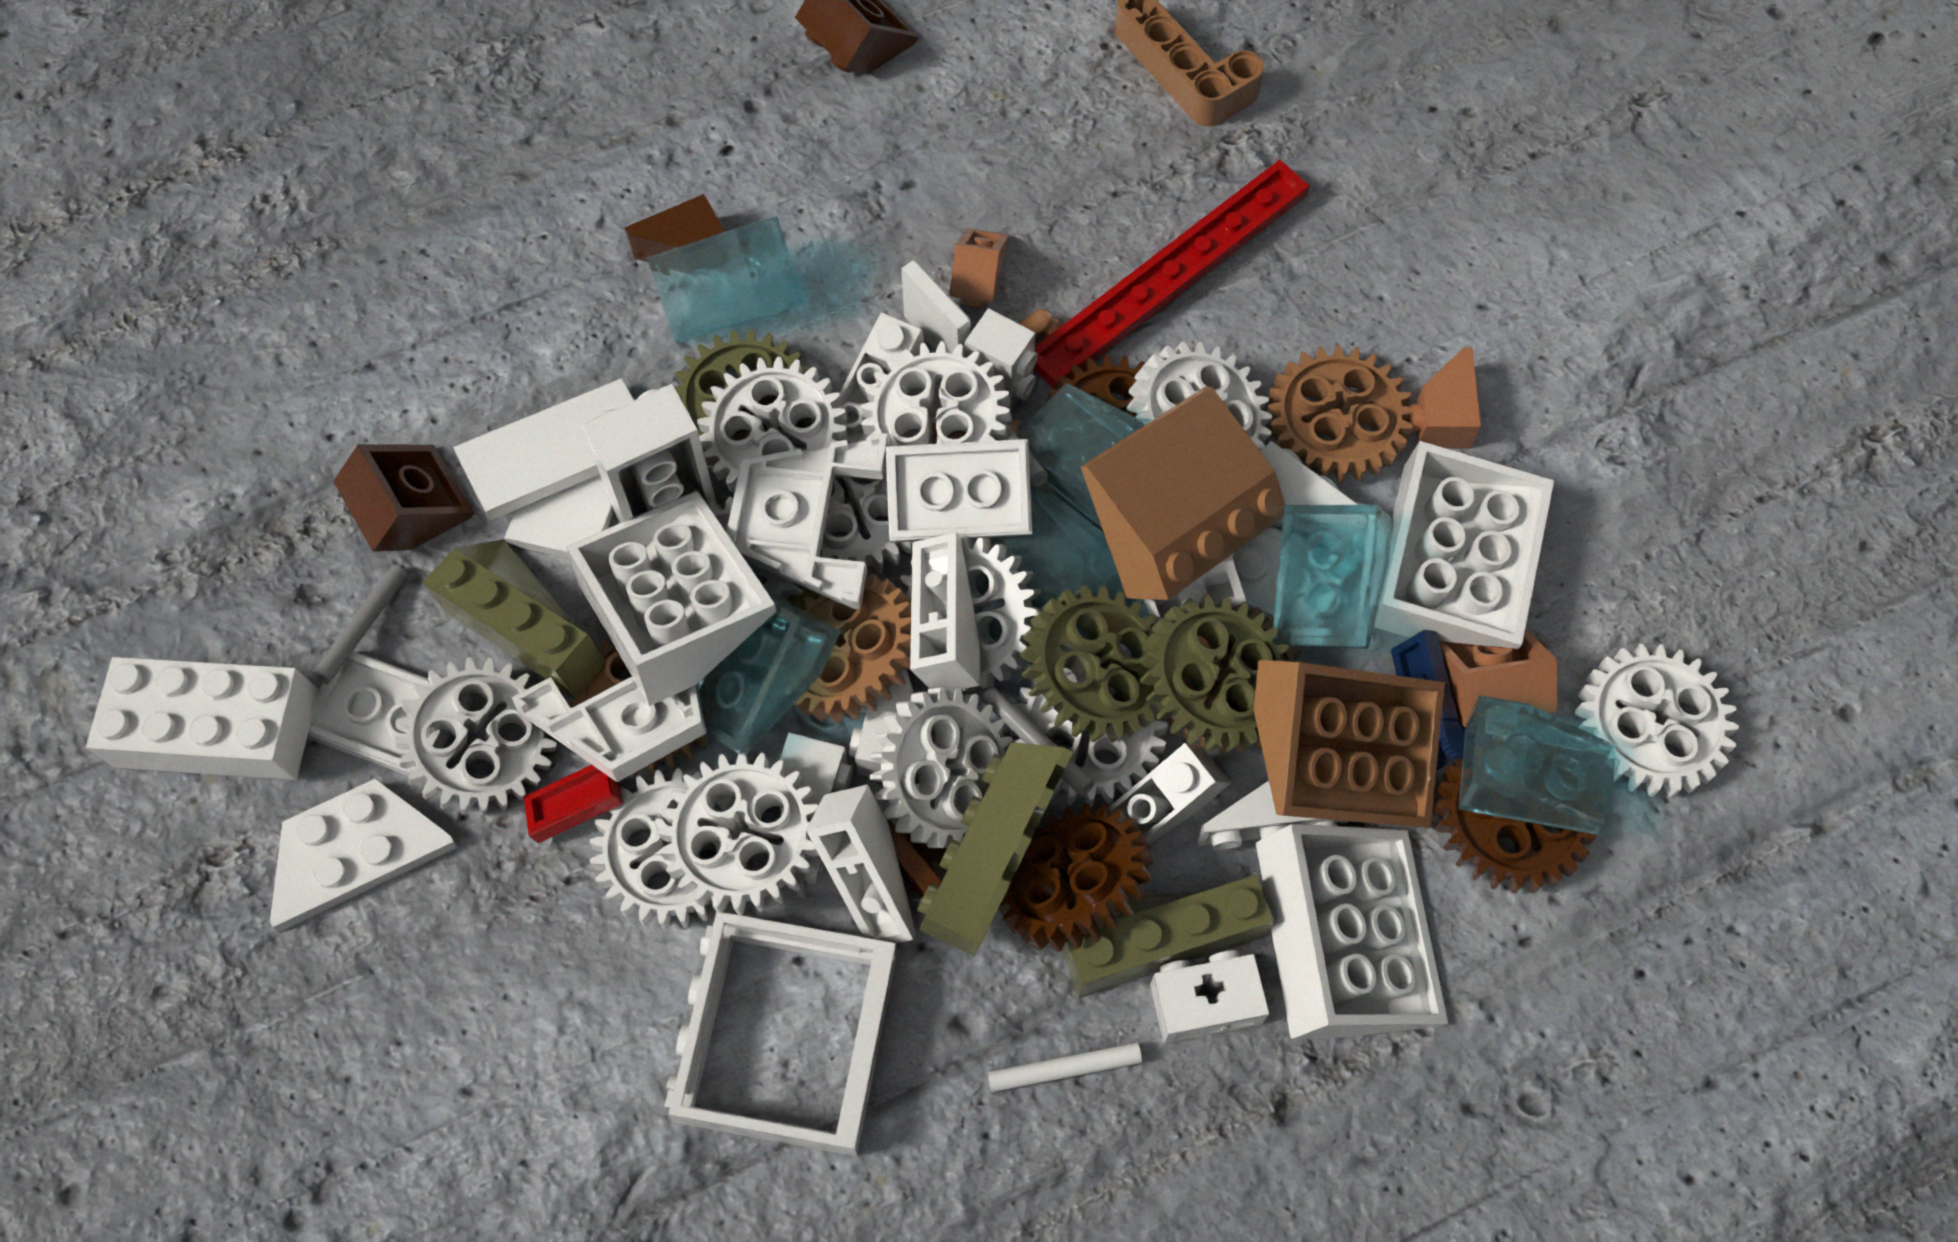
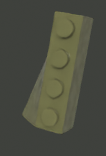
(509, 607)
(993, 845)
(1167, 931)

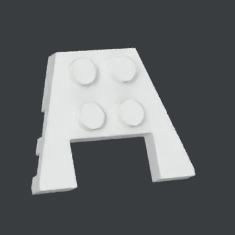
(784, 509)
(617, 726)

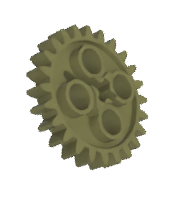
(713, 364)
(1178, 653)
(1093, 661)

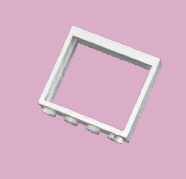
(705, 996)

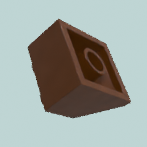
(856, 32)
(400, 495)

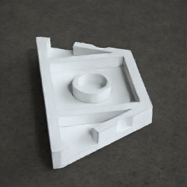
(348, 849)

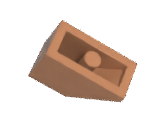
(978, 266)
(1449, 405)

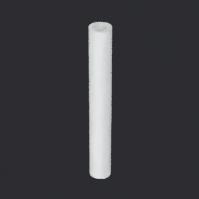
(1064, 1067)

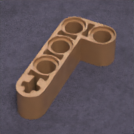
(1200, 87)

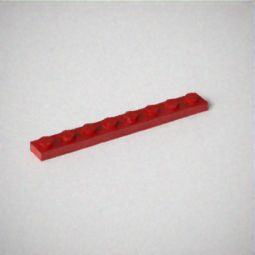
(1170, 272)

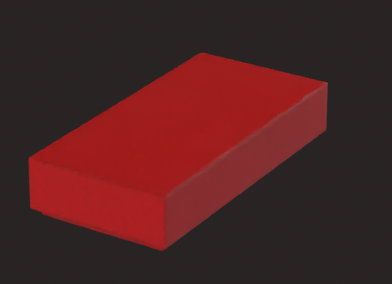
(570, 802)

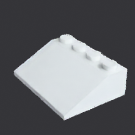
(1463, 549)
(670, 594)
(1349, 931)

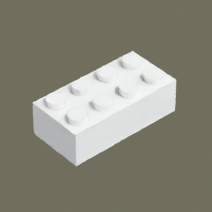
(648, 453)
(203, 718)

